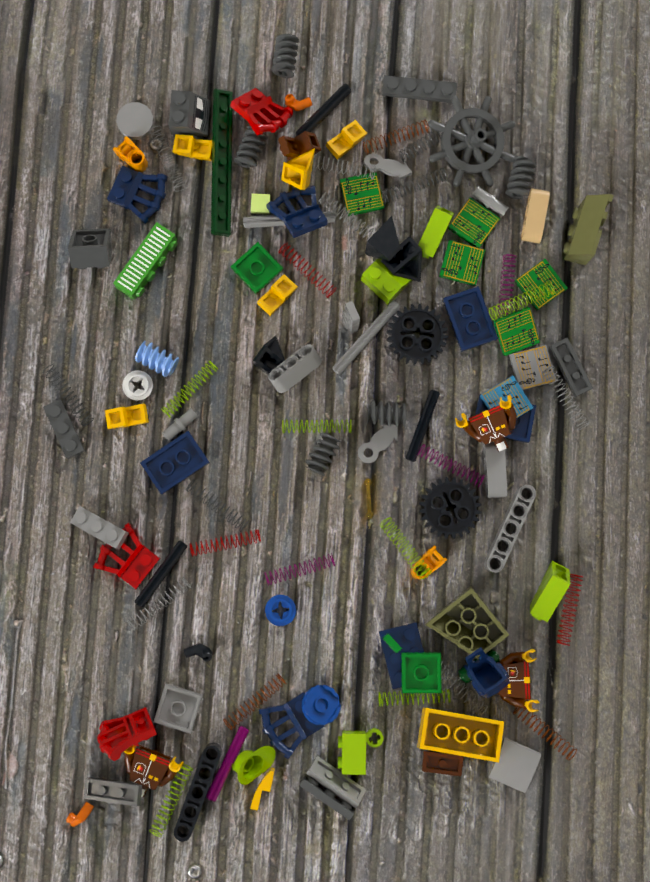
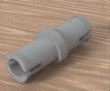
(490, 201)
(179, 424)

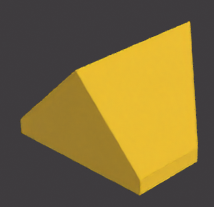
(298, 170)

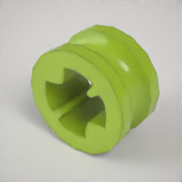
(379, 740)

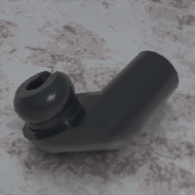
(200, 650)

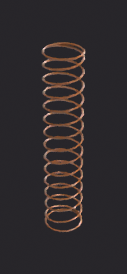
(367, 153)
(279, 677)
(546, 732)

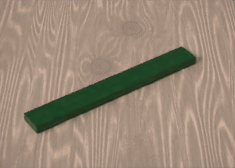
(221, 163)

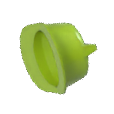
(253, 763)

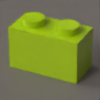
(353, 752)

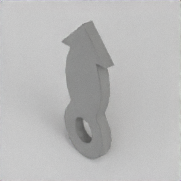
(387, 166)
(379, 442)

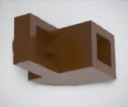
(299, 145)

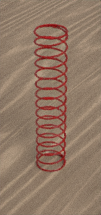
(327, 291)
(192, 551)
(569, 610)

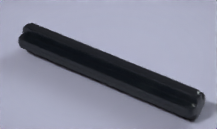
(325, 109)
(422, 425)
(160, 574)

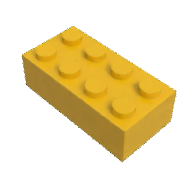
(460, 734)

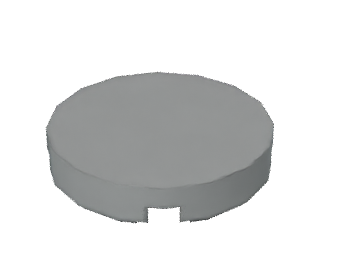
(135, 120)

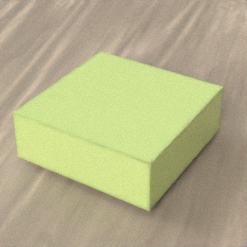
(259, 202)

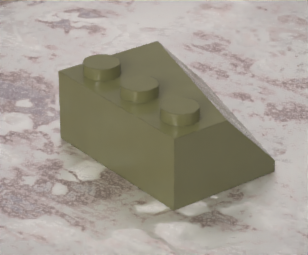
(585, 230)
(469, 623)

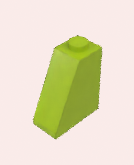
(435, 231)
(550, 591)

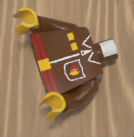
(491, 424)
(518, 689)
(150, 767)

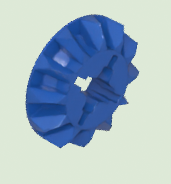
(274, 617)

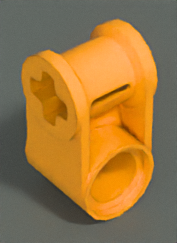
(129, 152)
(433, 562)

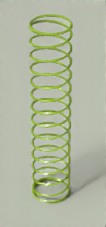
(496, 318)
(192, 389)
(283, 431)
(424, 572)
(381, 702)
(167, 802)

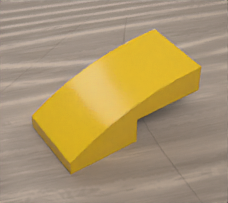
(346, 140)
(193, 148)
(277, 295)
(126, 416)
(265, 785)

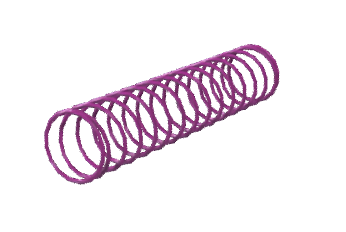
(504, 256)
(472, 478)
(324, 567)

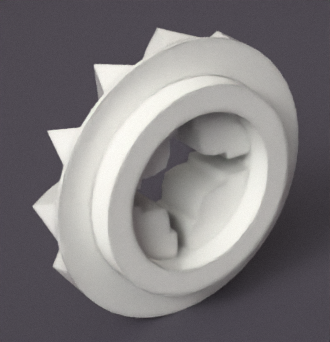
(137, 376)

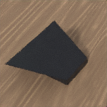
(384, 242)
(406, 261)
(269, 356)

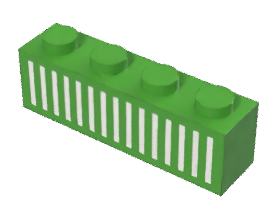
(145, 261)

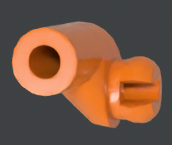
(297, 105)
(77, 819)

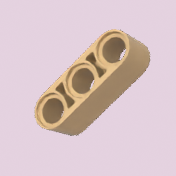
(535, 216)

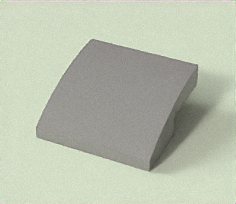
(515, 765)

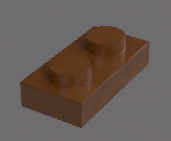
(442, 763)

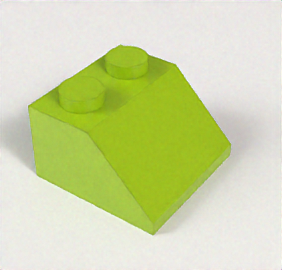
(383, 282)

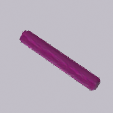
(227, 763)

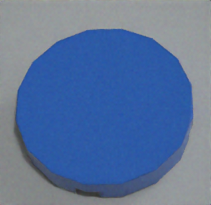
(321, 705)

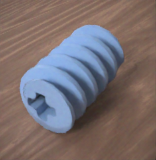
(156, 360)

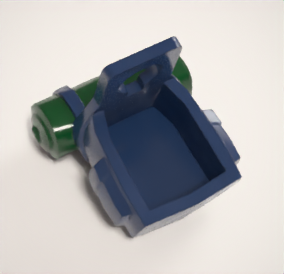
(486, 673)

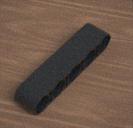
(197, 801)

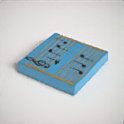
(508, 387)

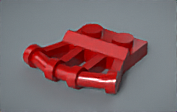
(258, 108)
(138, 564)
(121, 733)

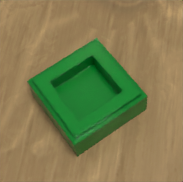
(392, 643)

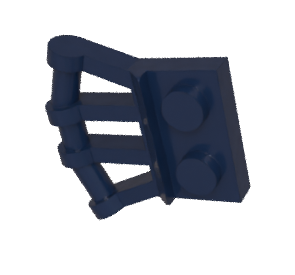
(126, 189)
(302, 220)
(295, 714)

